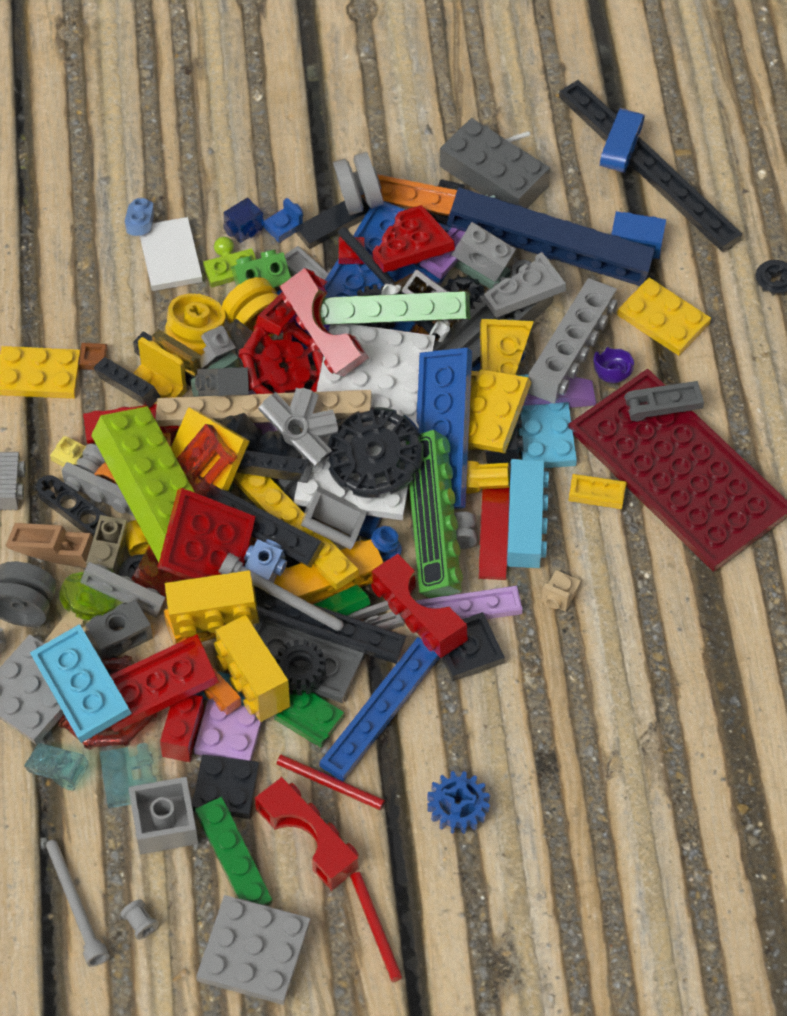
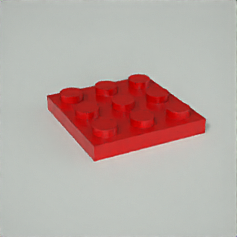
(203, 535)

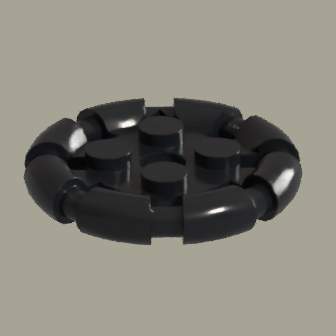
(385, 463)

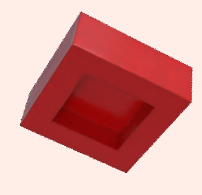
(347, 255)

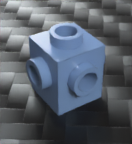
(268, 551)

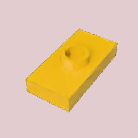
(597, 491)

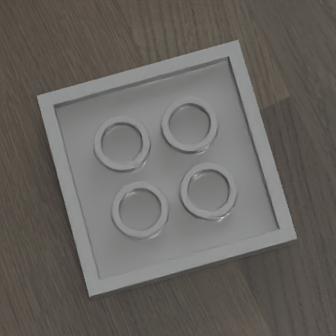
(25, 695)
(253, 949)

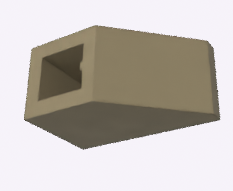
(109, 543)

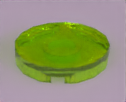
(83, 599)

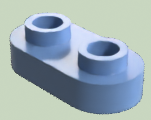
(139, 217)

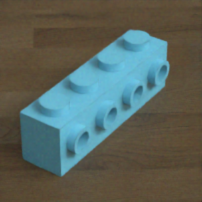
(525, 513)

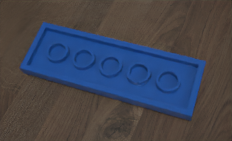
(445, 407)

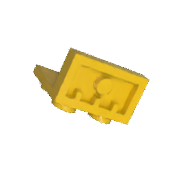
(161, 369)

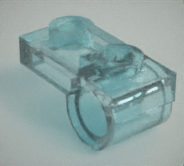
(58, 764)

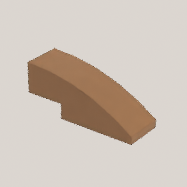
(50, 543)

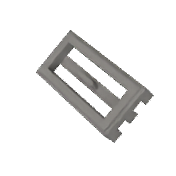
(387, 621)

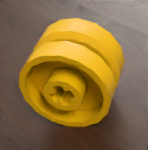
(248, 301)
(191, 317)

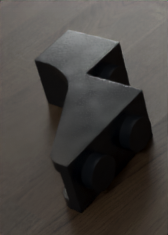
(268, 443)

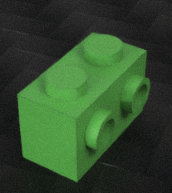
(271, 267)

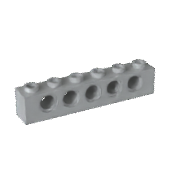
(572, 341)

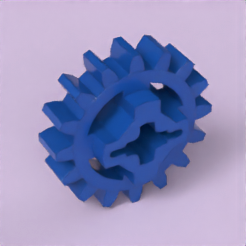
(448, 792)

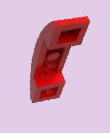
(494, 534)

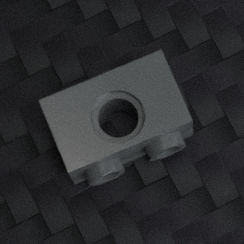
(222, 381)
(109, 642)

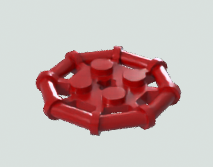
(273, 354)

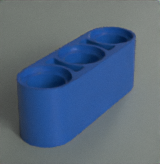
(622, 140)

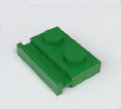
(310, 717)

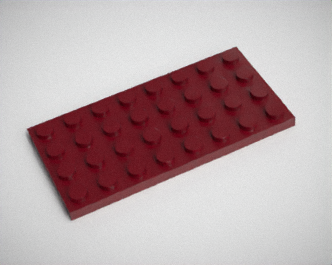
(682, 474)

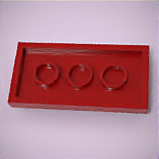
(163, 679)

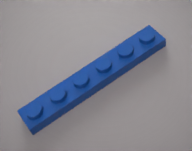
(379, 710)

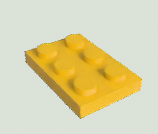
(664, 316)
(39, 372)
(495, 409)

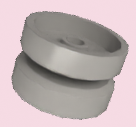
(358, 183)

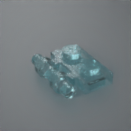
(118, 776)

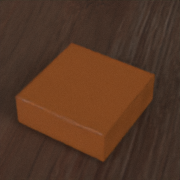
(91, 354)

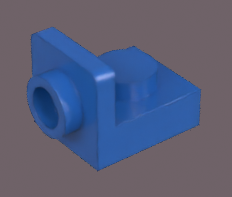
(283, 223)

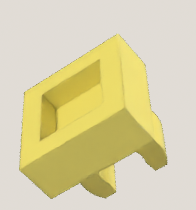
(67, 451)

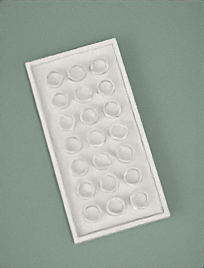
(393, 380)

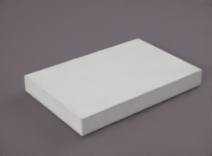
(170, 254)

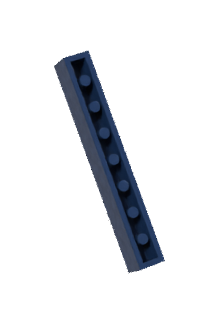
(552, 237)

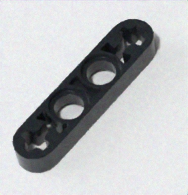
(64, 492)

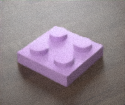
(228, 735)

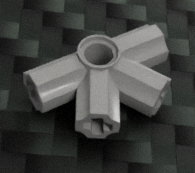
(301, 414)

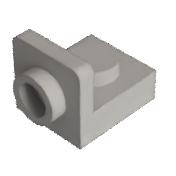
(217, 346)

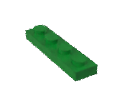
(232, 853)

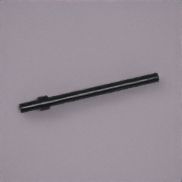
(385, 278)

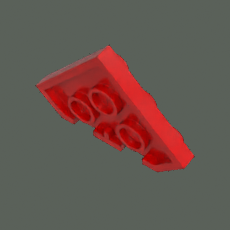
(411, 240)

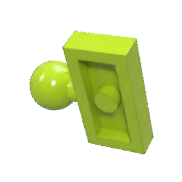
(219, 269)

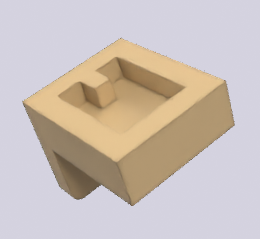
(560, 591)

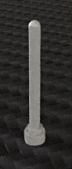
(232, 564)
(94, 951)

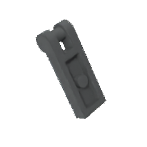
(664, 400)

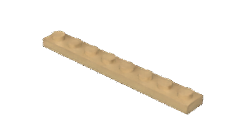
(172, 410)

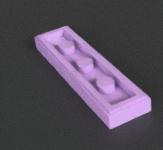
(492, 602)

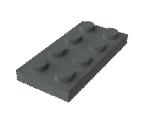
(341, 661)

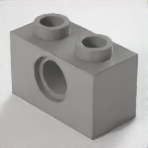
(483, 252)

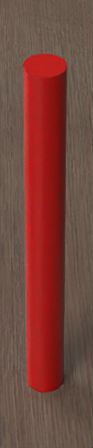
(330, 782)
(376, 927)

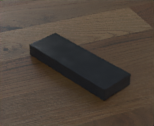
(328, 224)

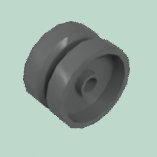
(25, 593)

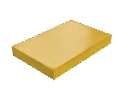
(191, 425)

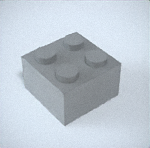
(163, 815)

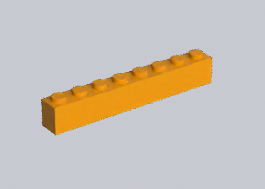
(310, 584)

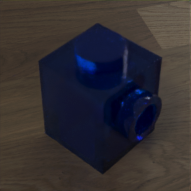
(243, 220)

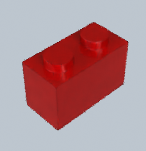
(182, 728)

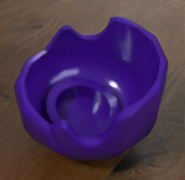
(613, 365)

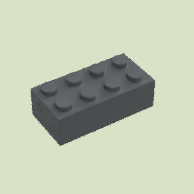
(494, 165)

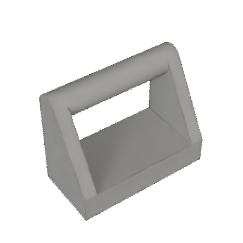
(336, 513)

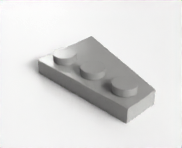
(527, 287)

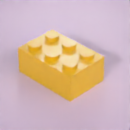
(210, 602)
(252, 669)

